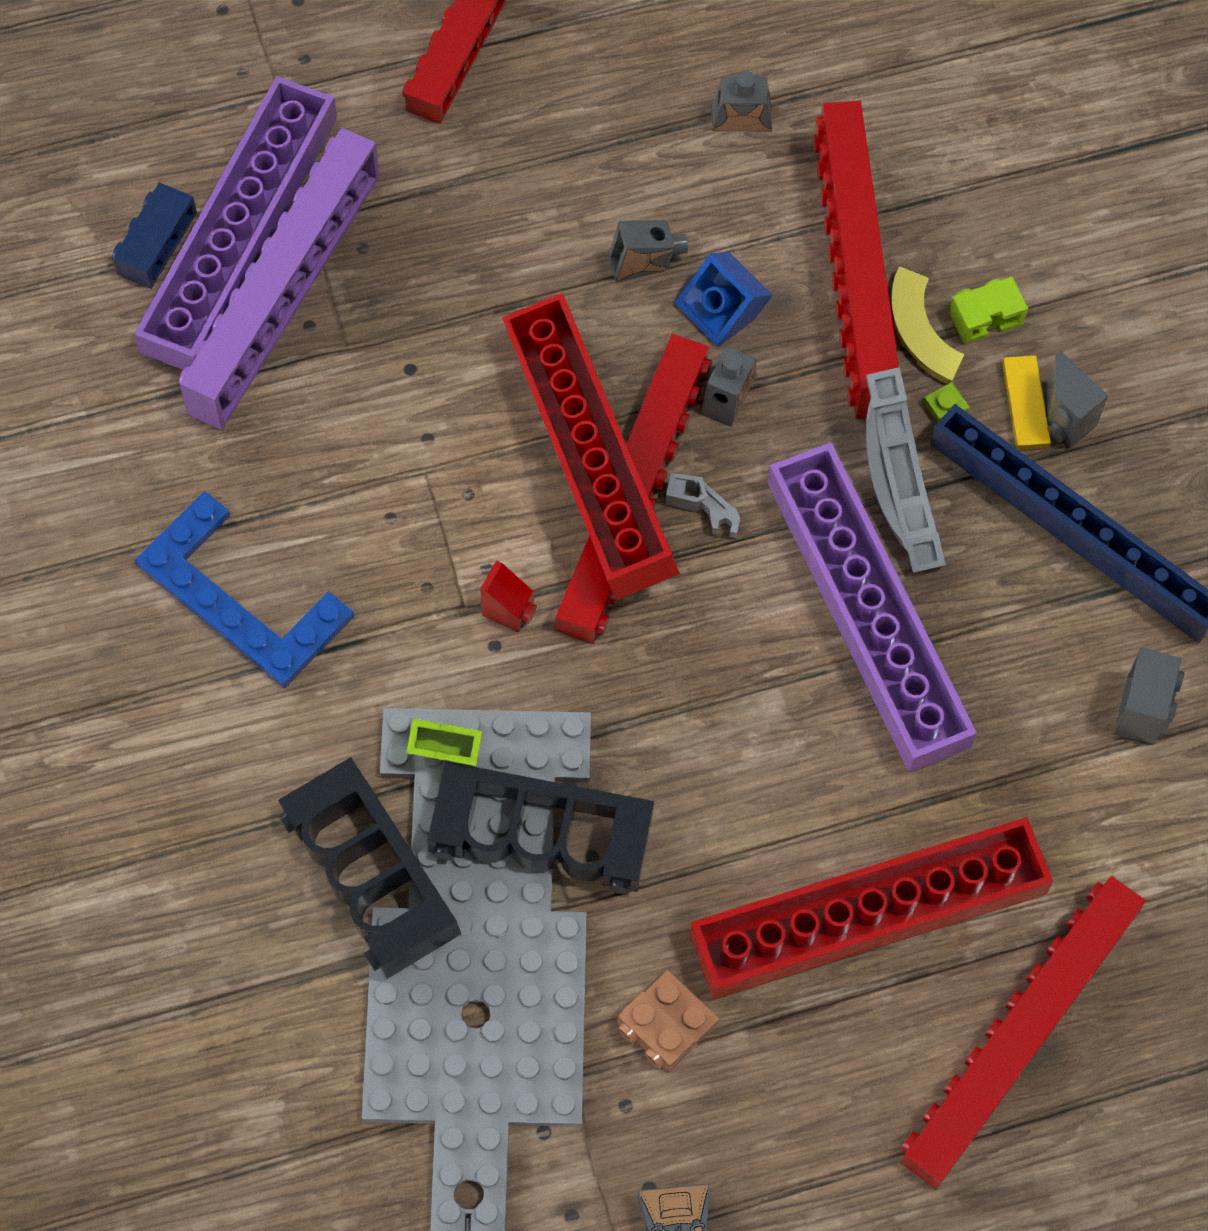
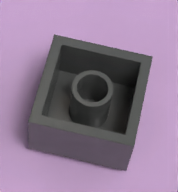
(1149, 696)

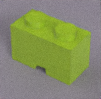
(987, 307)
(444, 742)

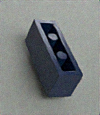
(154, 235)

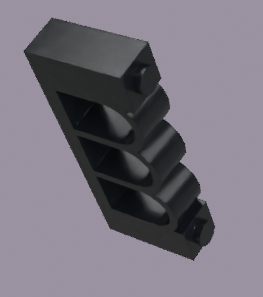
(456, 805)
(412, 933)

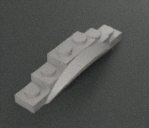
(897, 471)

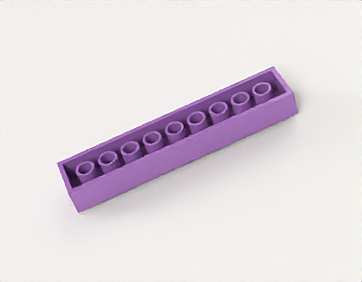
(237, 220)
(279, 279)
(871, 608)

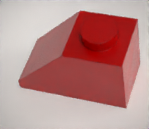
(506, 598)

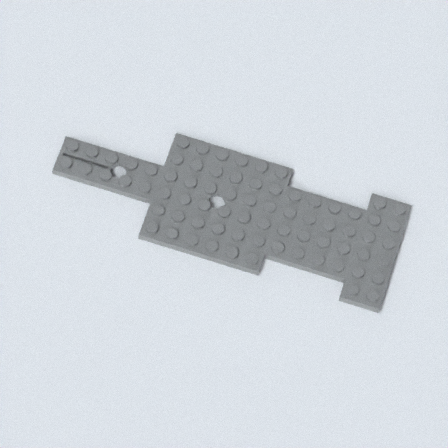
(509, 956)

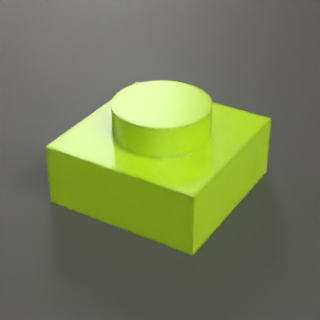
(942, 400)

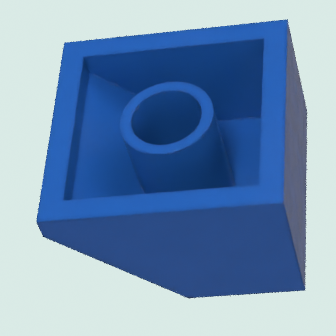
(722, 297)

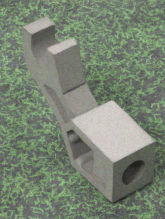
(713, 504)

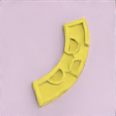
(915, 330)

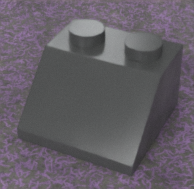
(1071, 402)

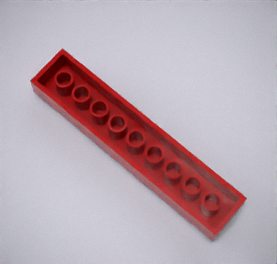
(854, 248)
(590, 447)
(870, 908)

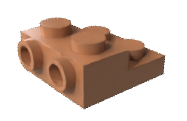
(666, 1021)

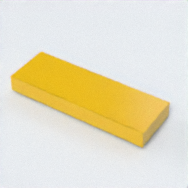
(1026, 403)

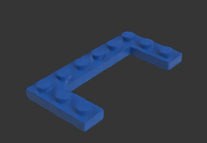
(278, 657)

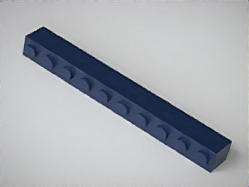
(1073, 521)

